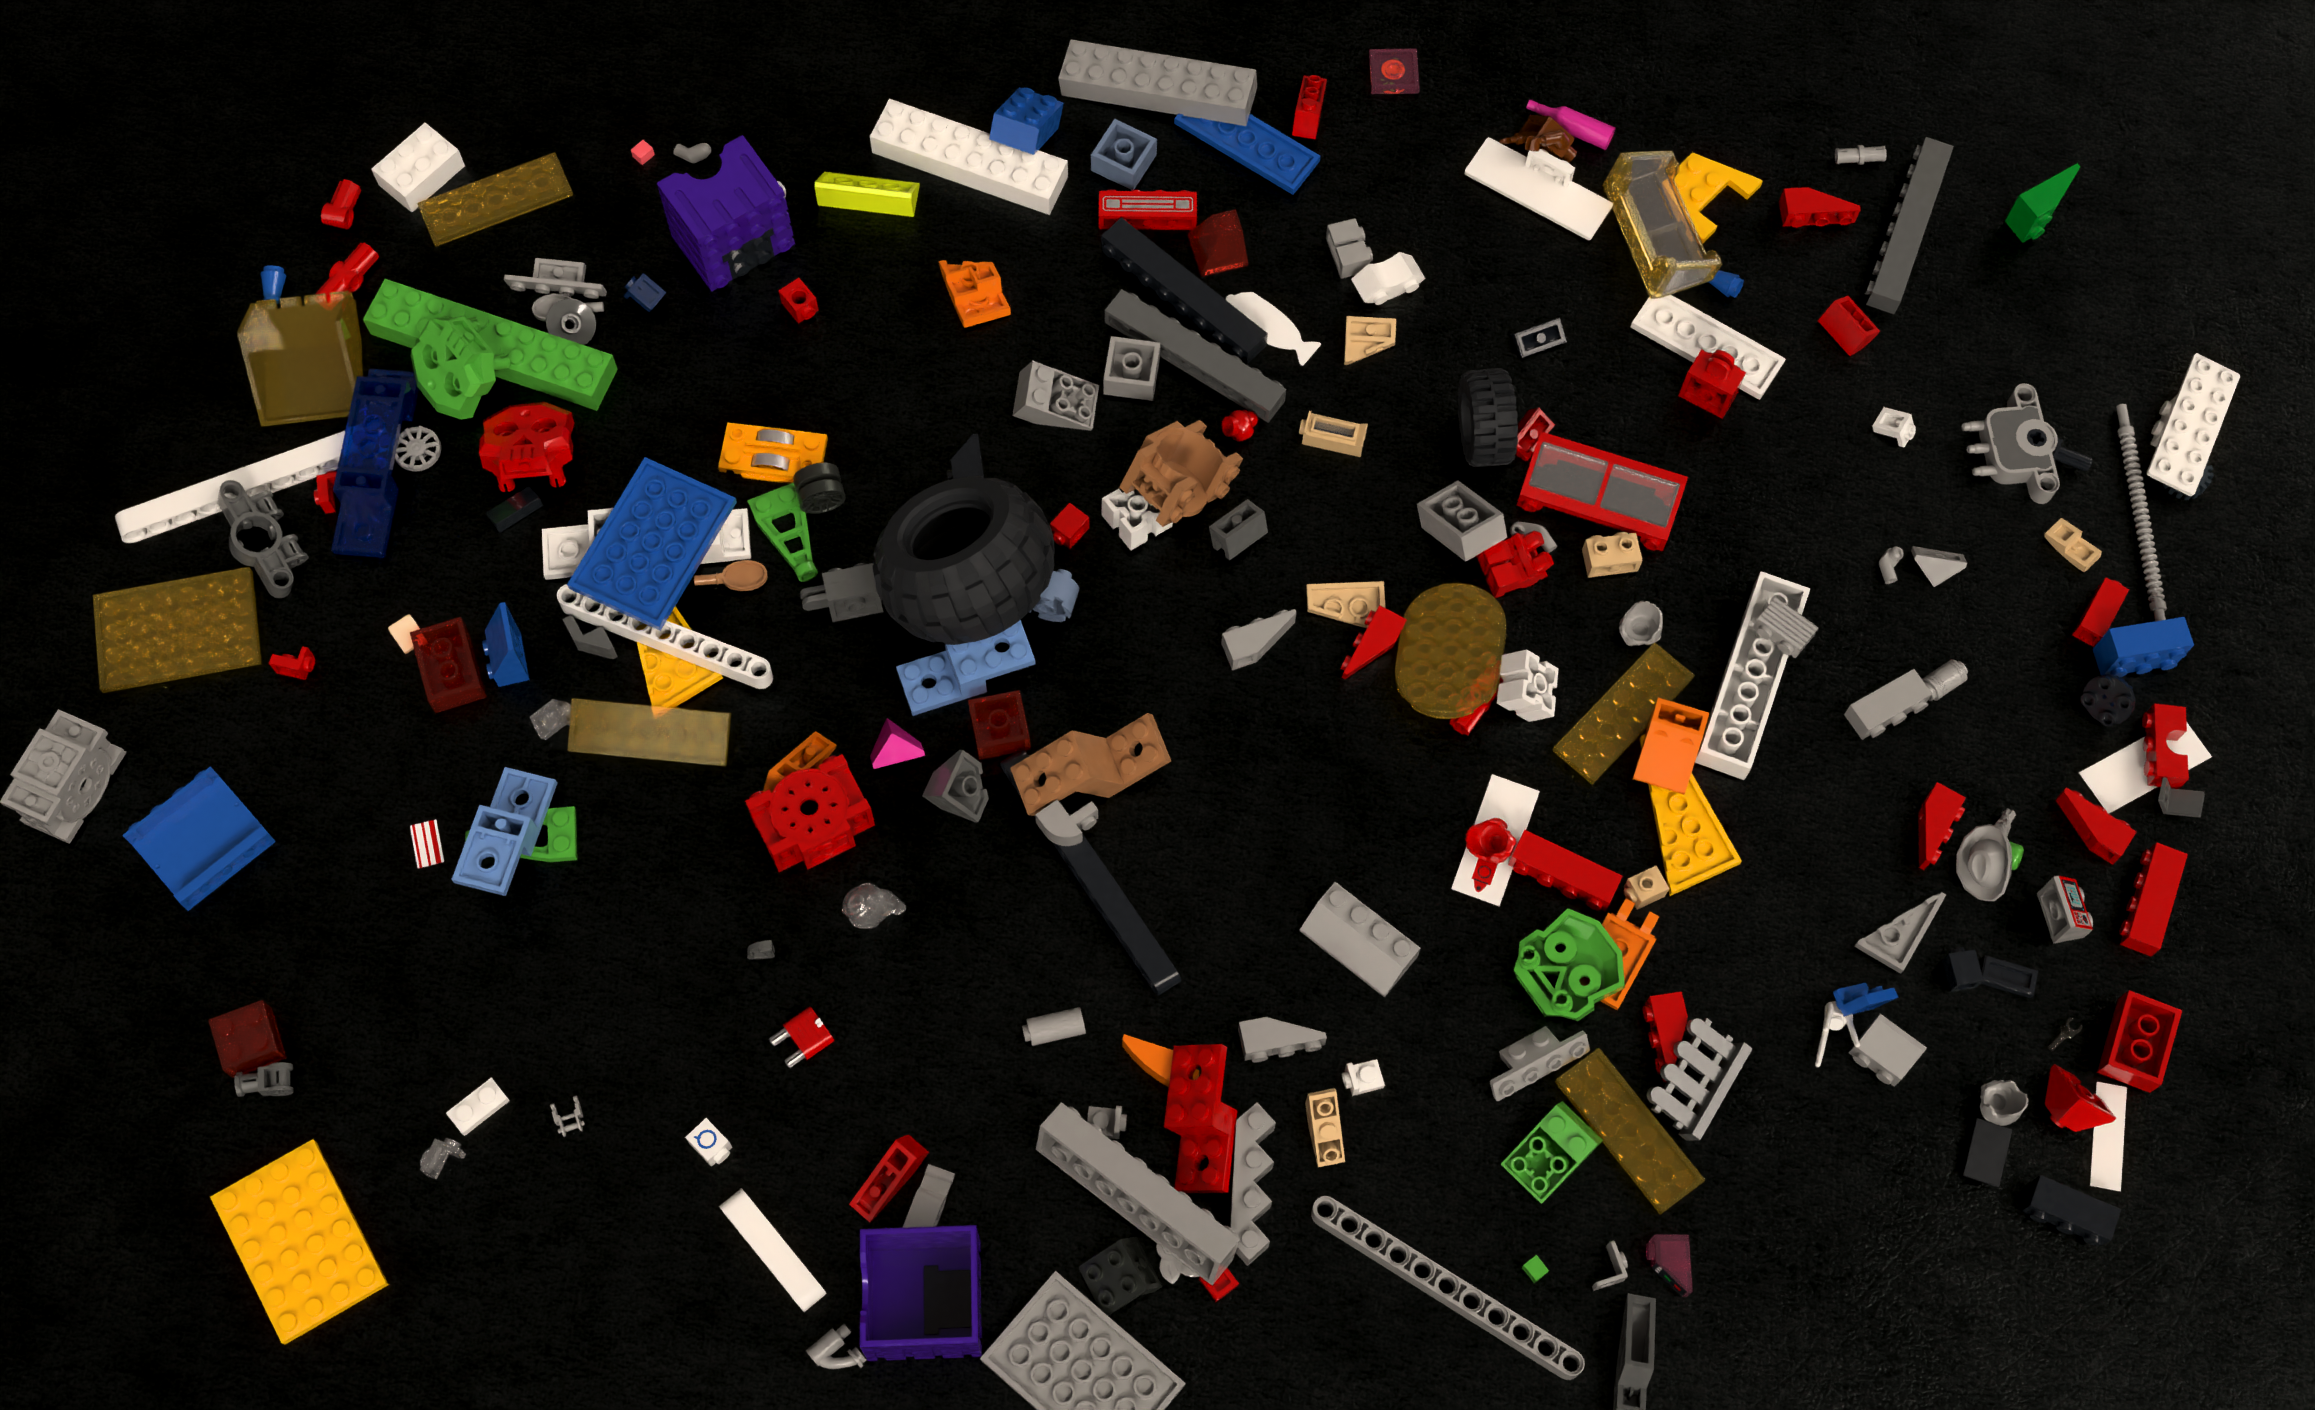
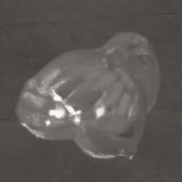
(870, 905)

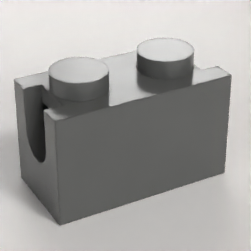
(1238, 529)

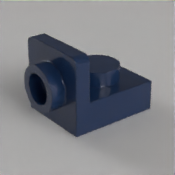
(644, 291)

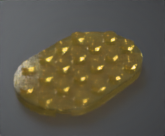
(1451, 650)

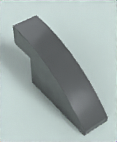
(1635, 1353)

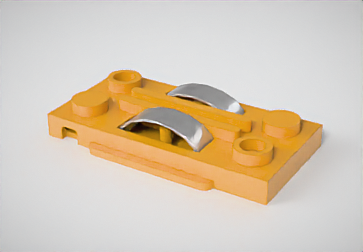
(769, 452)

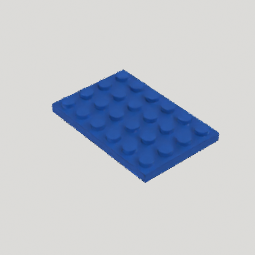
(652, 543)

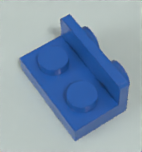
(1861, 999)

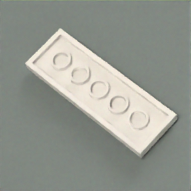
(1690, 330)

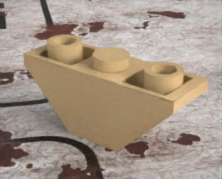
(1325, 1127)

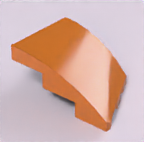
(975, 291)

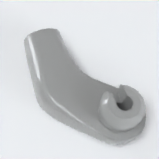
(1524, 528)

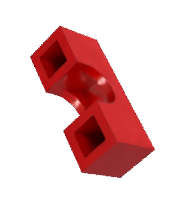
(2163, 724)

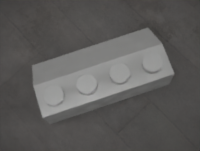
(1360, 939)

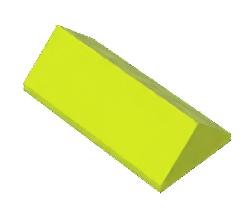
(867, 194)

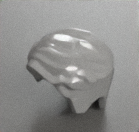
(1641, 624)
(2002, 1102)

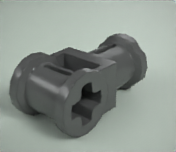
(269, 1080)

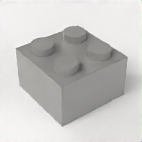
(1131, 368)

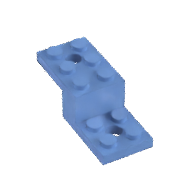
(963, 669)
(504, 831)

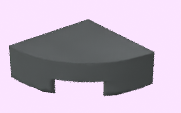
(761, 950)

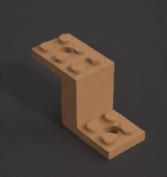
(1090, 764)

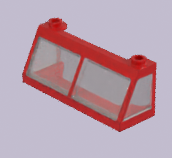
(1603, 489)

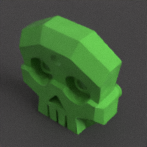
(455, 365)
(1588, 954)

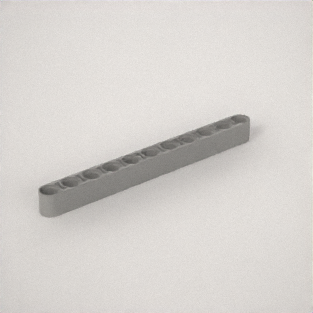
(1461, 1288)

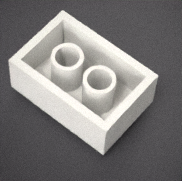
(418, 167)

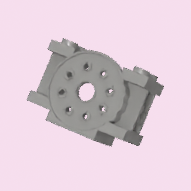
(52, 773)

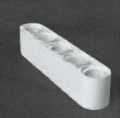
(772, 1250)

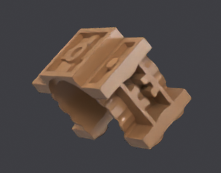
(1180, 471)

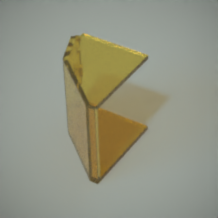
(302, 357)

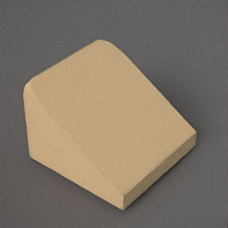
(401, 632)

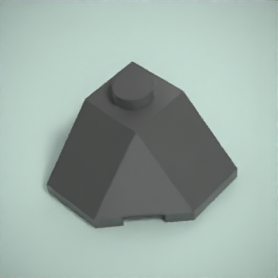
(958, 787)

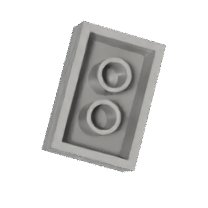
(1462, 520)

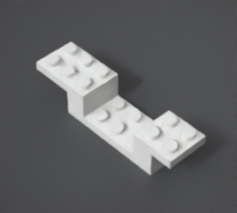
(567, 545)

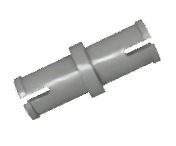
(1860, 154)

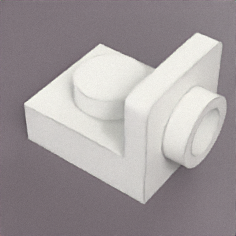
(1896, 425)
(1363, 1077)

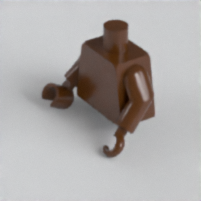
(1545, 134)

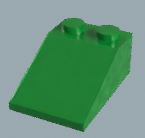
(2035, 207)

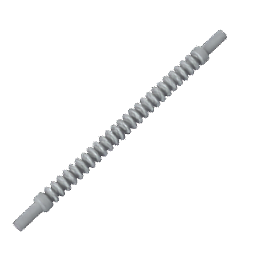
(2126, 434)

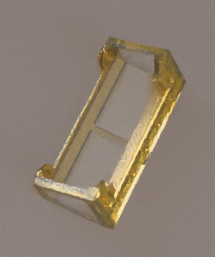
(1658, 223)

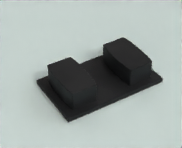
(1987, 1152)

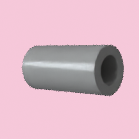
(1054, 1026)

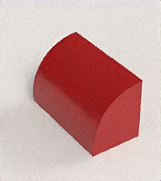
(1848, 325)

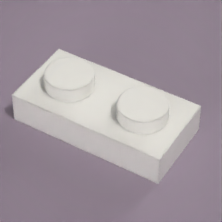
(477, 1106)

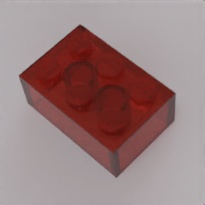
(448, 665)

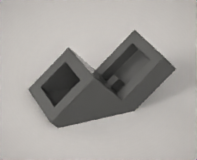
(594, 642)

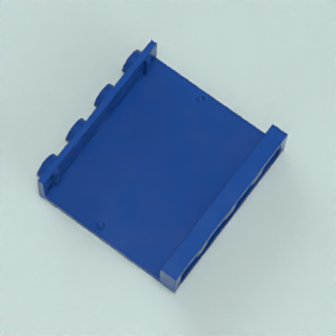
(198, 838)

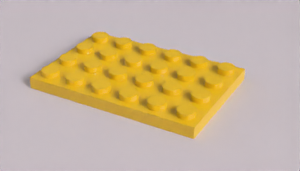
(299, 1241)

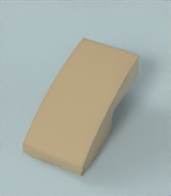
(2070, 545)

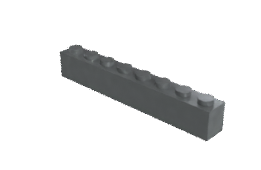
(1909, 226)
(1196, 355)

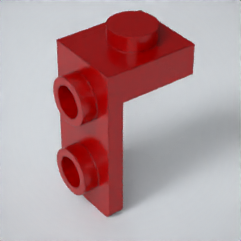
(324, 494)

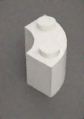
(1388, 279)

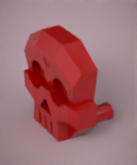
(527, 443)

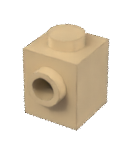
(1646, 887)

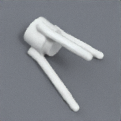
(1835, 1021)

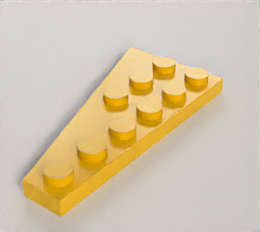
(671, 678)
(1690, 836)

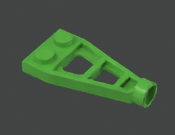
(777, 504)
(561, 837)

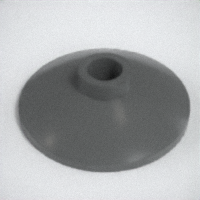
(576, 312)

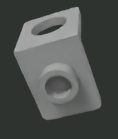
(1619, 1263)

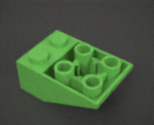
(1551, 1152)

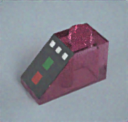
(1672, 1261)

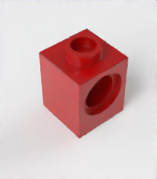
(796, 292)
(1069, 526)

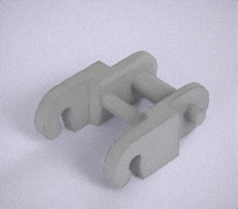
(559, 1120)

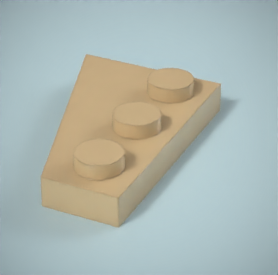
(1345, 601)

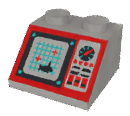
(2065, 909)

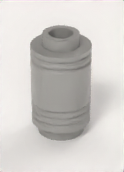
(1945, 678)

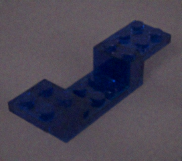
(367, 461)

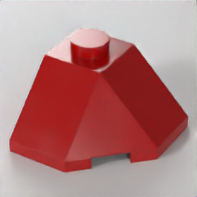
(2073, 1103)

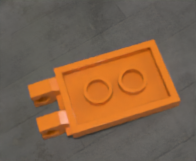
(1633, 943)

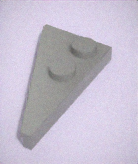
(1897, 940)

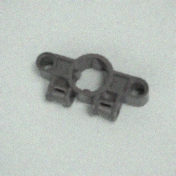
(261, 512)

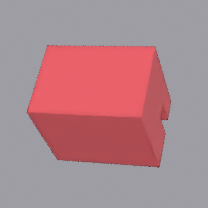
(642, 152)

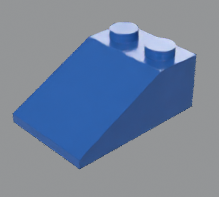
(505, 649)

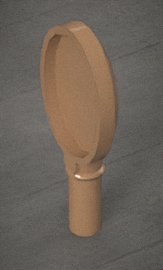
(738, 576)

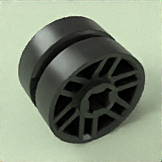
(819, 488)

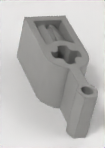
(929, 1198)

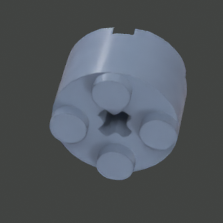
(1058, 598)

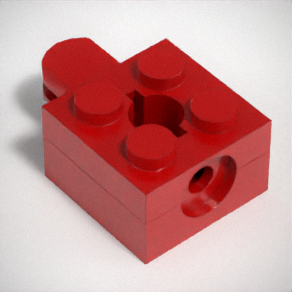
(1712, 382)

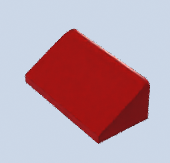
(1529, 430)

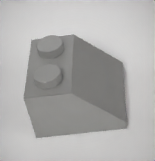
(1887, 1050)

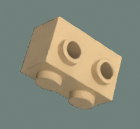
(1611, 554)

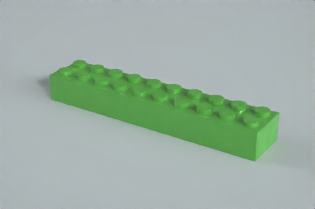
(535, 357)

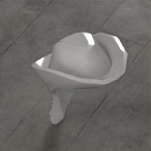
(1986, 859)

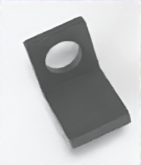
(2180, 801)

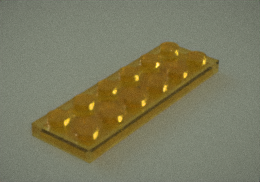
(495, 199)
(1622, 713)
(649, 732)
(1629, 1131)

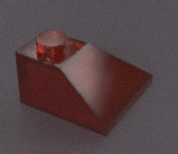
(1219, 244)

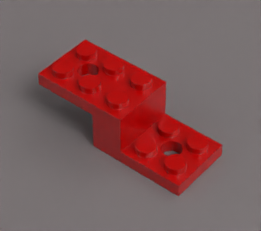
(1200, 1118)

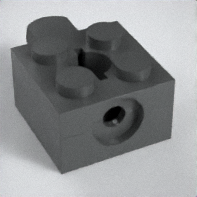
(846, 593)

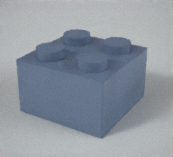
(1123, 154)

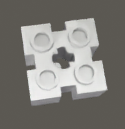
(1133, 517)
(1527, 685)

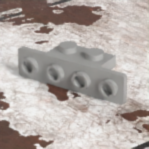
(558, 276)
(1535, 1058)

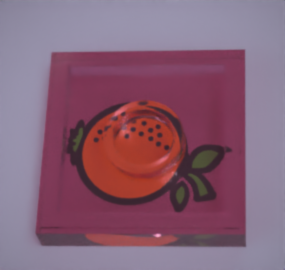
(1394, 71)

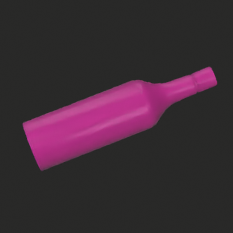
(1577, 124)

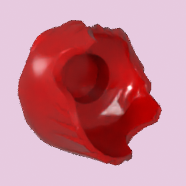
(1490, 841)

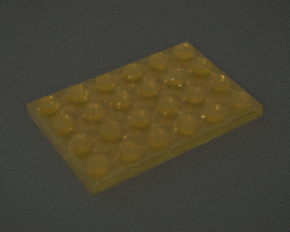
(176, 629)

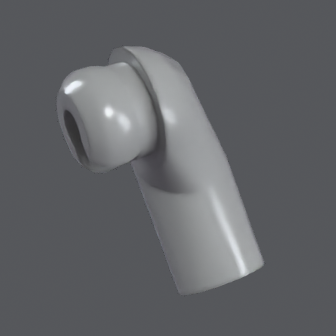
(694, 153)
(1888, 562)

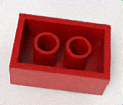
(2139, 1041)

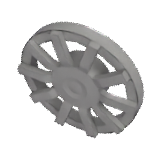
(418, 448)

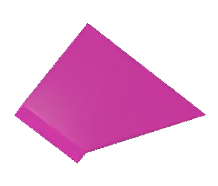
(894, 746)

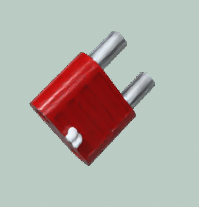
(807, 1033)

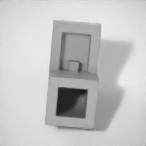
(1066, 829)

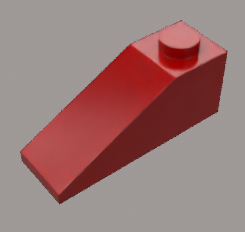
(889, 1176)

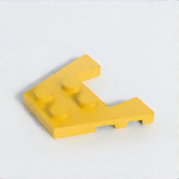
(1702, 181)

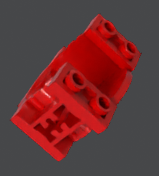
(796, 844)

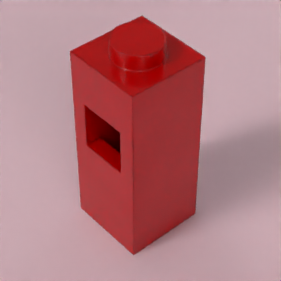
(2100, 611)

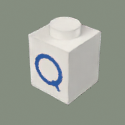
(709, 1143)

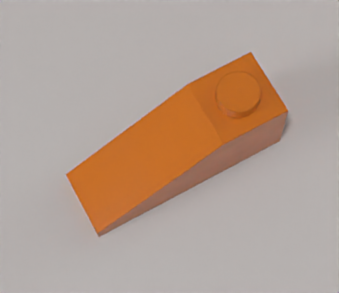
(805, 756)

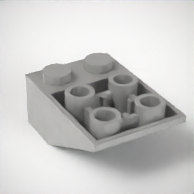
(1055, 398)

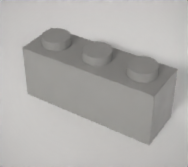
(1888, 705)

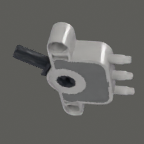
(2022, 446)

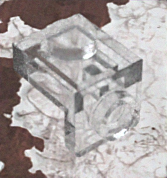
(434, 1159)

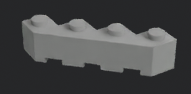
(1250, 1166)

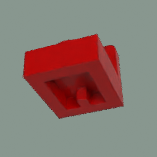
(294, 667)

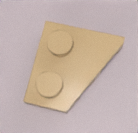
(1367, 336)

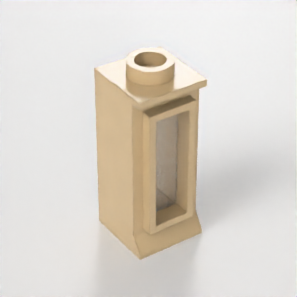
(1333, 434)

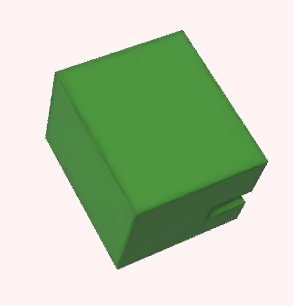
(1535, 1269)

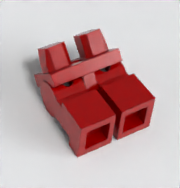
(1515, 563)

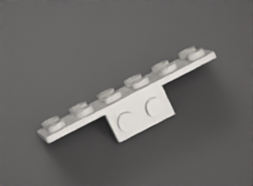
(1541, 185)
(2191, 424)

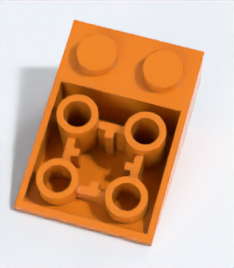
(1670, 745)

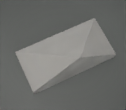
(1938, 564)

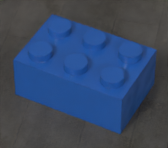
(1026, 120)
(2143, 647)

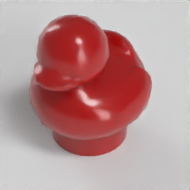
(1239, 424)

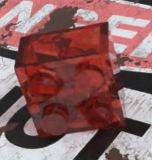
(999, 724)
(247, 1038)

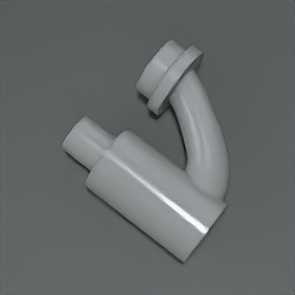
(829, 1344)

